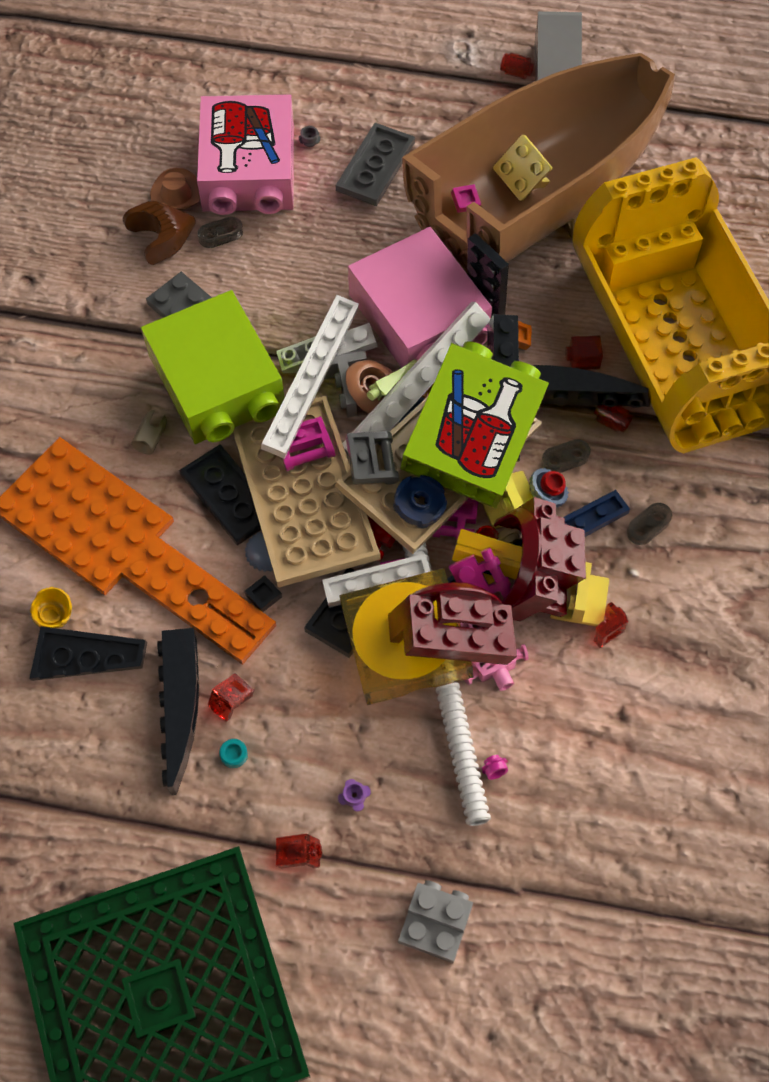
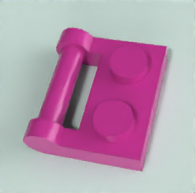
(310, 434)

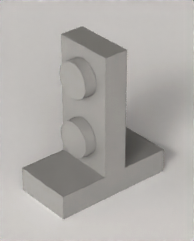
(338, 371)

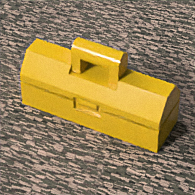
(473, 543)

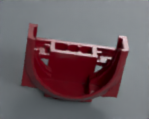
(549, 561)

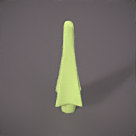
(384, 385)

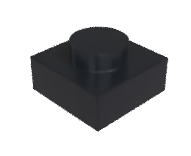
(263, 593)

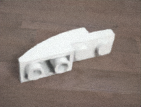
(355, 340)

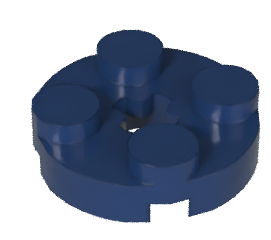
(417, 514)

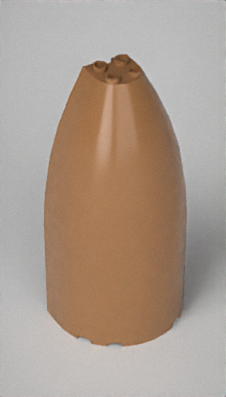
(583, 122)

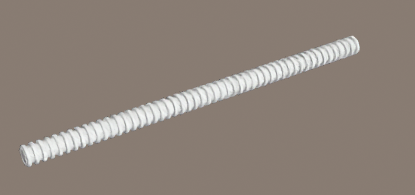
(460, 743)

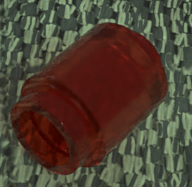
(517, 65)
(615, 417)

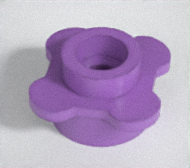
(351, 787)

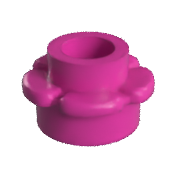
(495, 767)

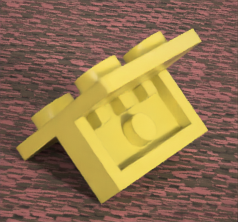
(523, 168)
(515, 494)
(586, 600)

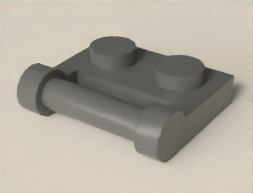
(364, 457)

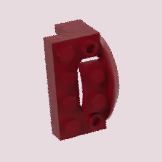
(456, 603)

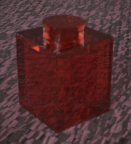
(584, 352)

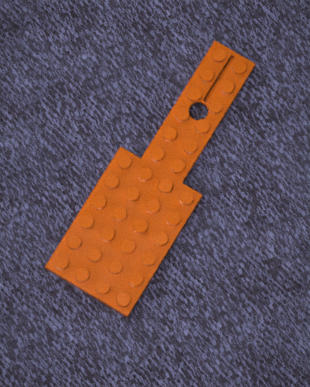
(113, 532)

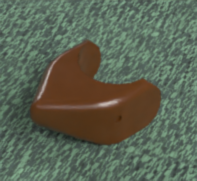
(170, 224)

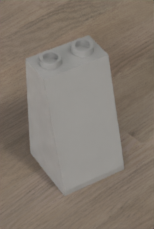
(557, 42)

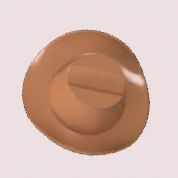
(176, 188)
(360, 377)

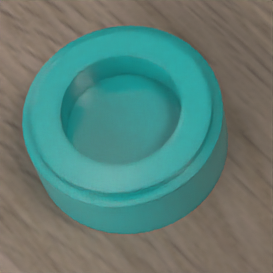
(233, 753)

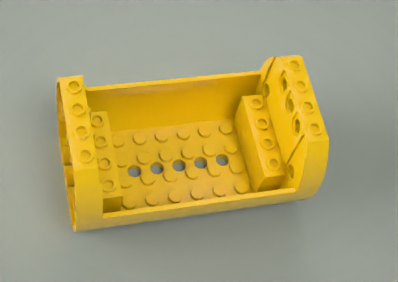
(668, 242)

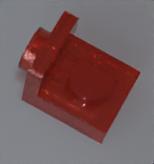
(612, 626)
(229, 695)
(298, 851)

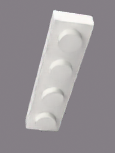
(373, 576)

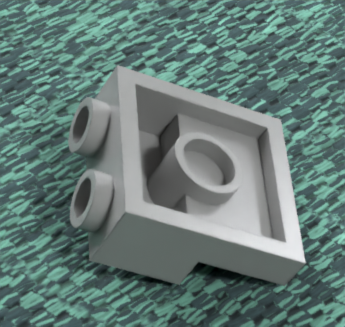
(436, 921)

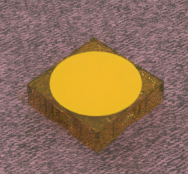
(382, 664)

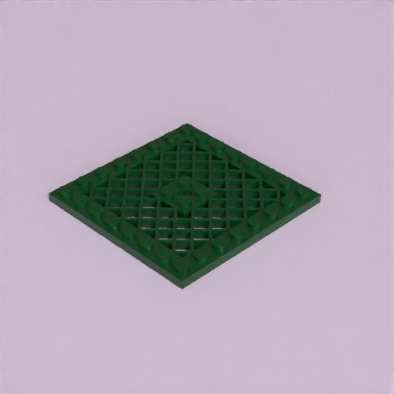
(145, 895)

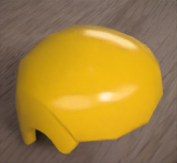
(51, 608)

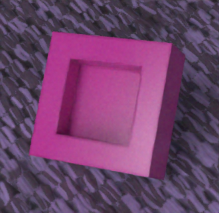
(464, 196)

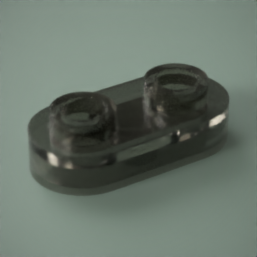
(219, 232)
(564, 455)
(648, 525)

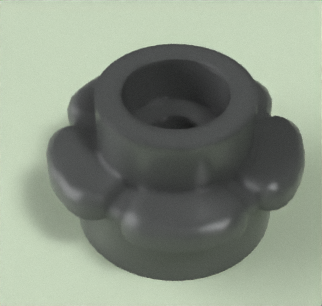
(309, 136)

